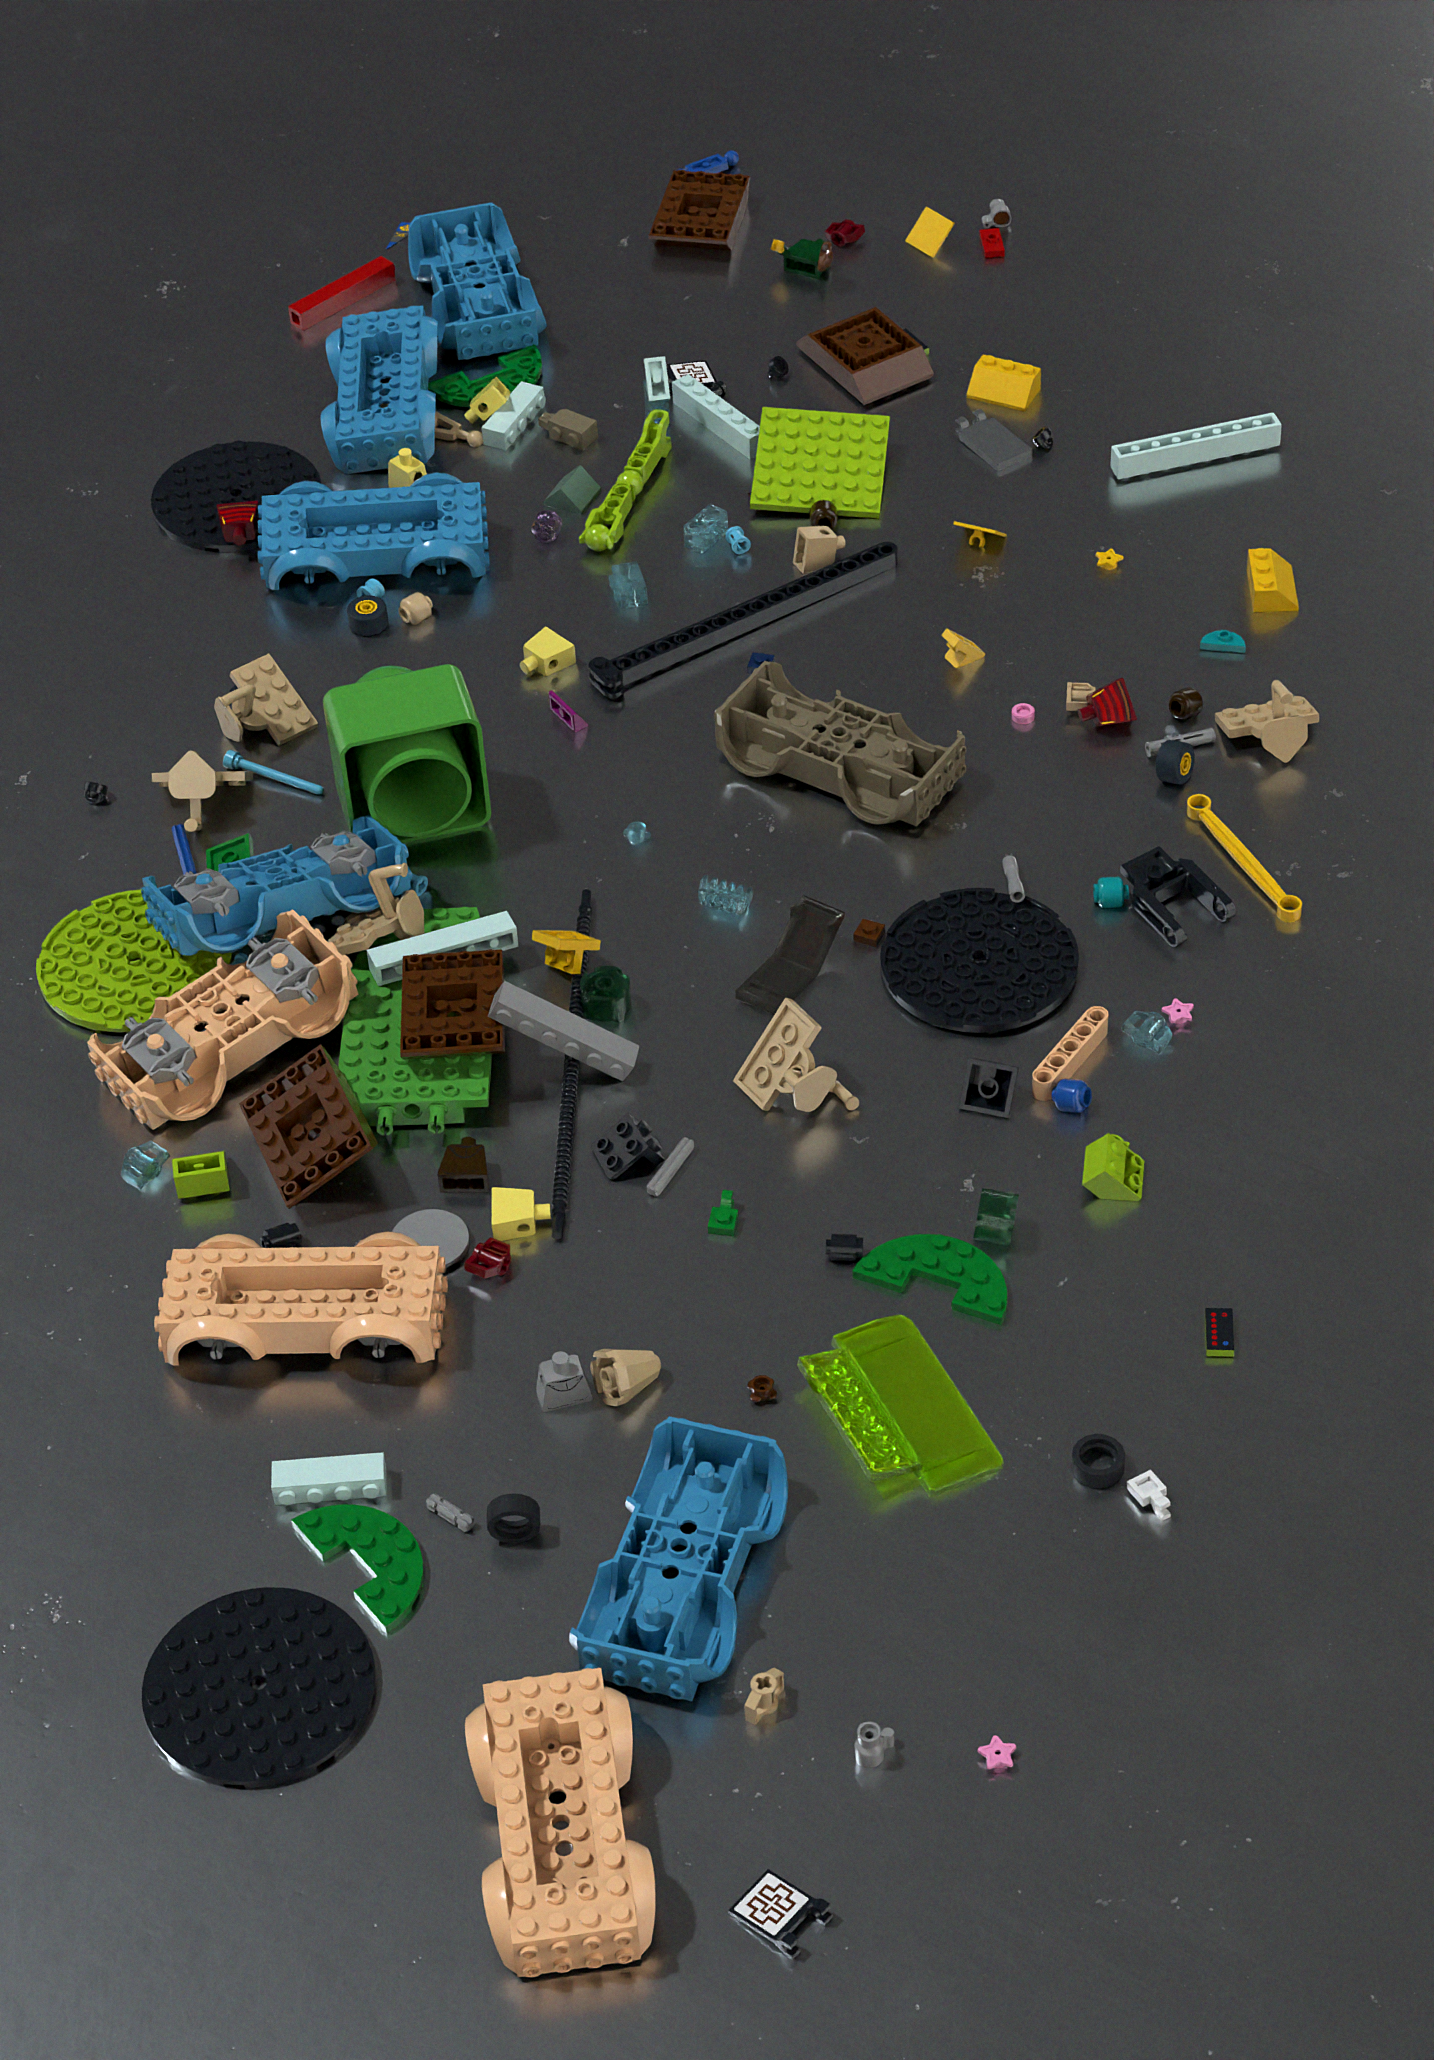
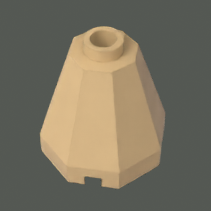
(623, 1373)

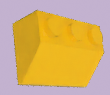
(1004, 383)
(1270, 582)

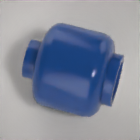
(1071, 1095)

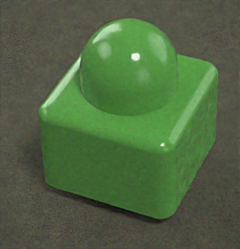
(409, 751)

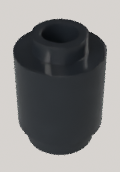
(281, 1236)
(844, 1247)

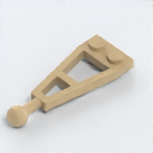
(455, 431)

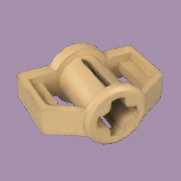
(1077, 695)
(764, 1694)

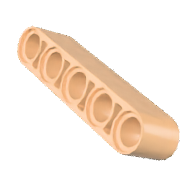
(1070, 1052)

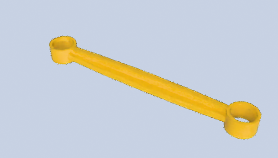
(1244, 858)

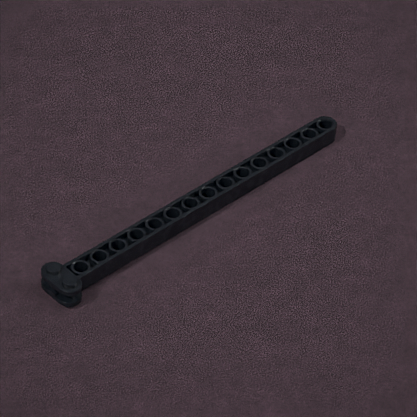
(613, 674)

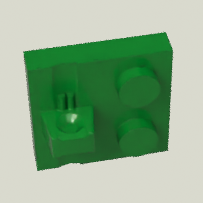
(229, 851)

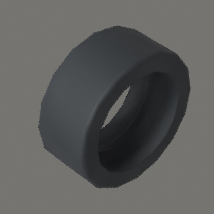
(1098, 1444)
(513, 1505)

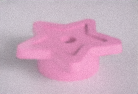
(1178, 1012)
(1001, 1760)

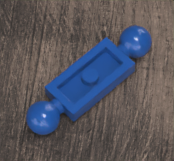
(714, 163)

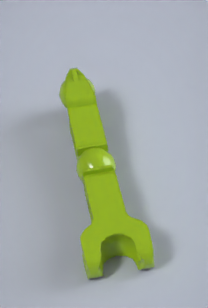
(629, 483)

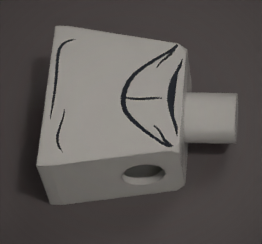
(562, 1382)

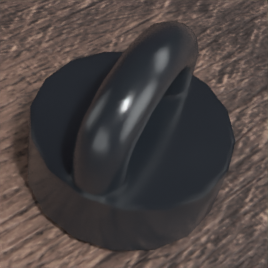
(777, 367)
(1041, 436)
(96, 788)

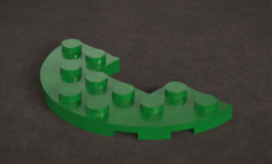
(517, 367)
(943, 1261)
(381, 1547)

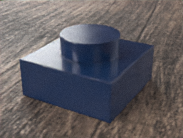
(757, 659)

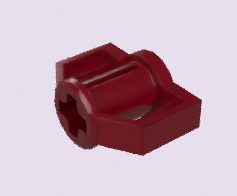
(844, 232)
(484, 1255)

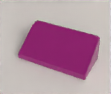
(566, 713)

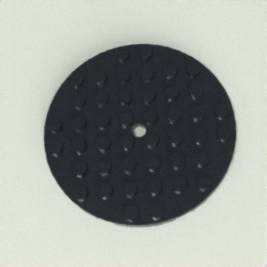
(191, 489)
(933, 969)
(224, 1730)

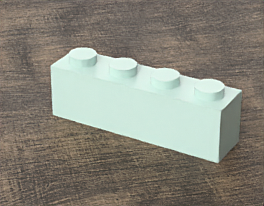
(513, 416)
(329, 1478)

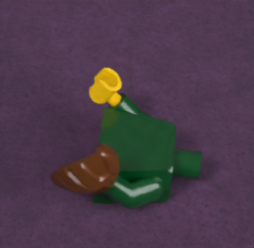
(805, 257)

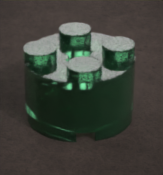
(606, 994)
(995, 1216)

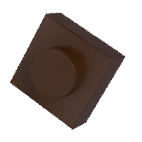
(869, 932)

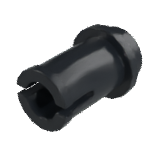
(719, 388)

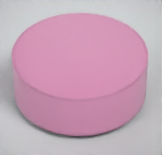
(1023, 713)

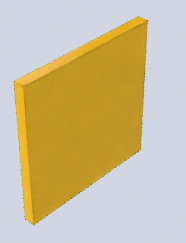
(929, 232)
(979, 533)

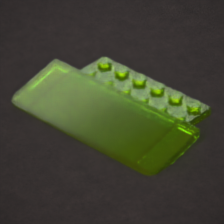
(899, 1407)

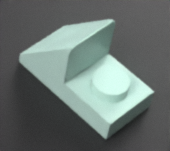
(656, 379)

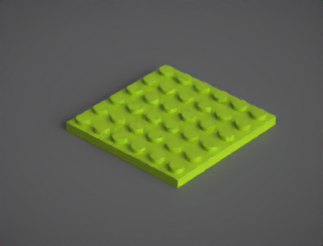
(820, 457)

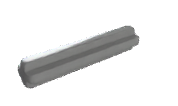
(670, 1166)

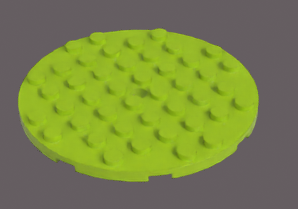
(88, 969)

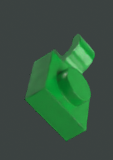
(724, 1218)

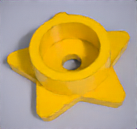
(1108, 560)

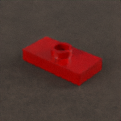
(991, 243)

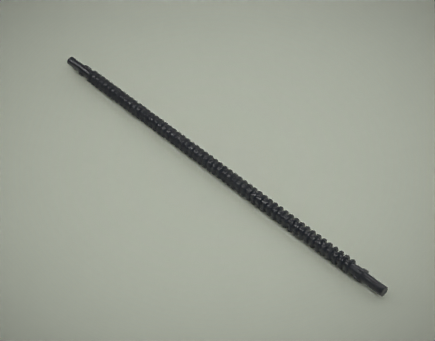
(569, 1086)

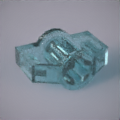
(1144, 1034)
(142, 1163)

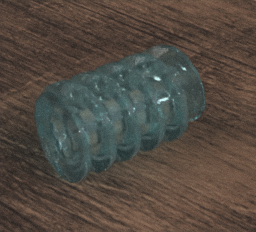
(724, 897)

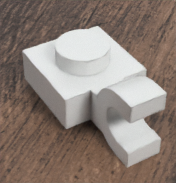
(1150, 1490)

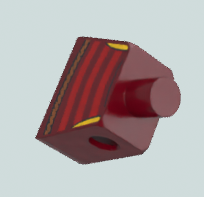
(239, 521)
(1108, 705)

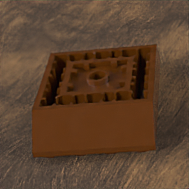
(701, 210)
(868, 355)
(449, 1004)
(295, 1108)

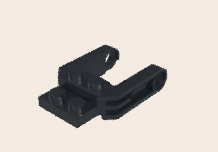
(1159, 878)

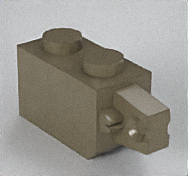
(570, 428)

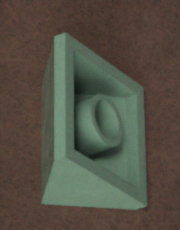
(574, 492)

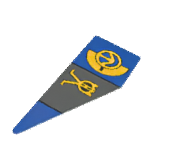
(401, 232)

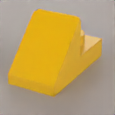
(961, 649)

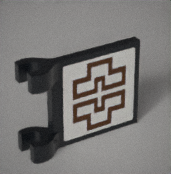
(697, 369)
(776, 1908)

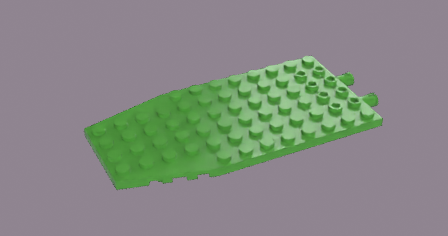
(411, 1089)

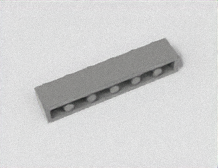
(563, 1031)

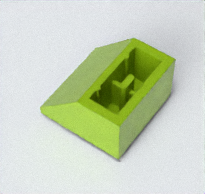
(1113, 1170)
(200, 1174)

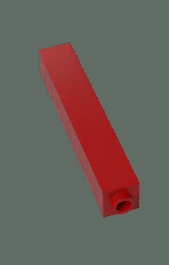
(341, 293)

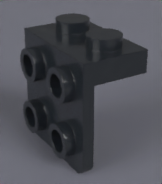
(625, 1145)

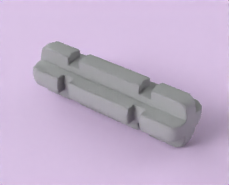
(450, 1512)

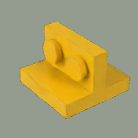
(565, 948)

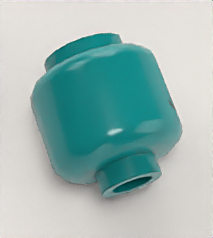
(1110, 892)

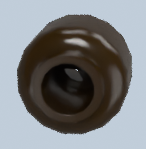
(823, 514)
(1185, 703)

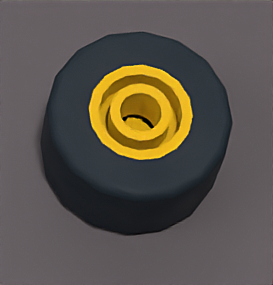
(367, 615)
(1175, 762)

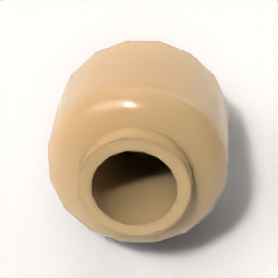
(415, 608)

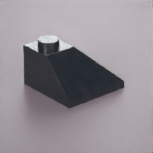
(988, 1087)

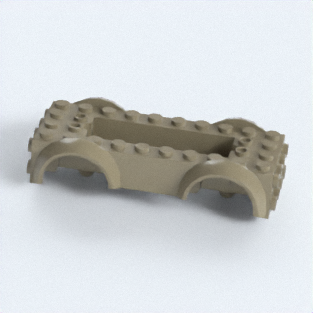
(837, 747)

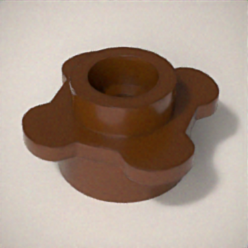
(762, 1388)

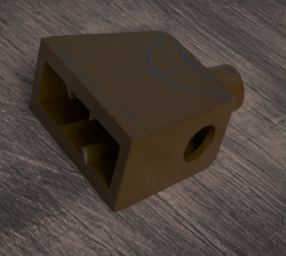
(464, 1168)

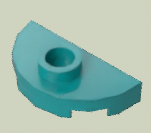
(1223, 641)

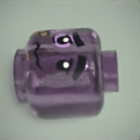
(546, 526)

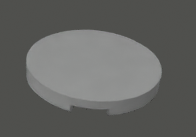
(439, 1229)

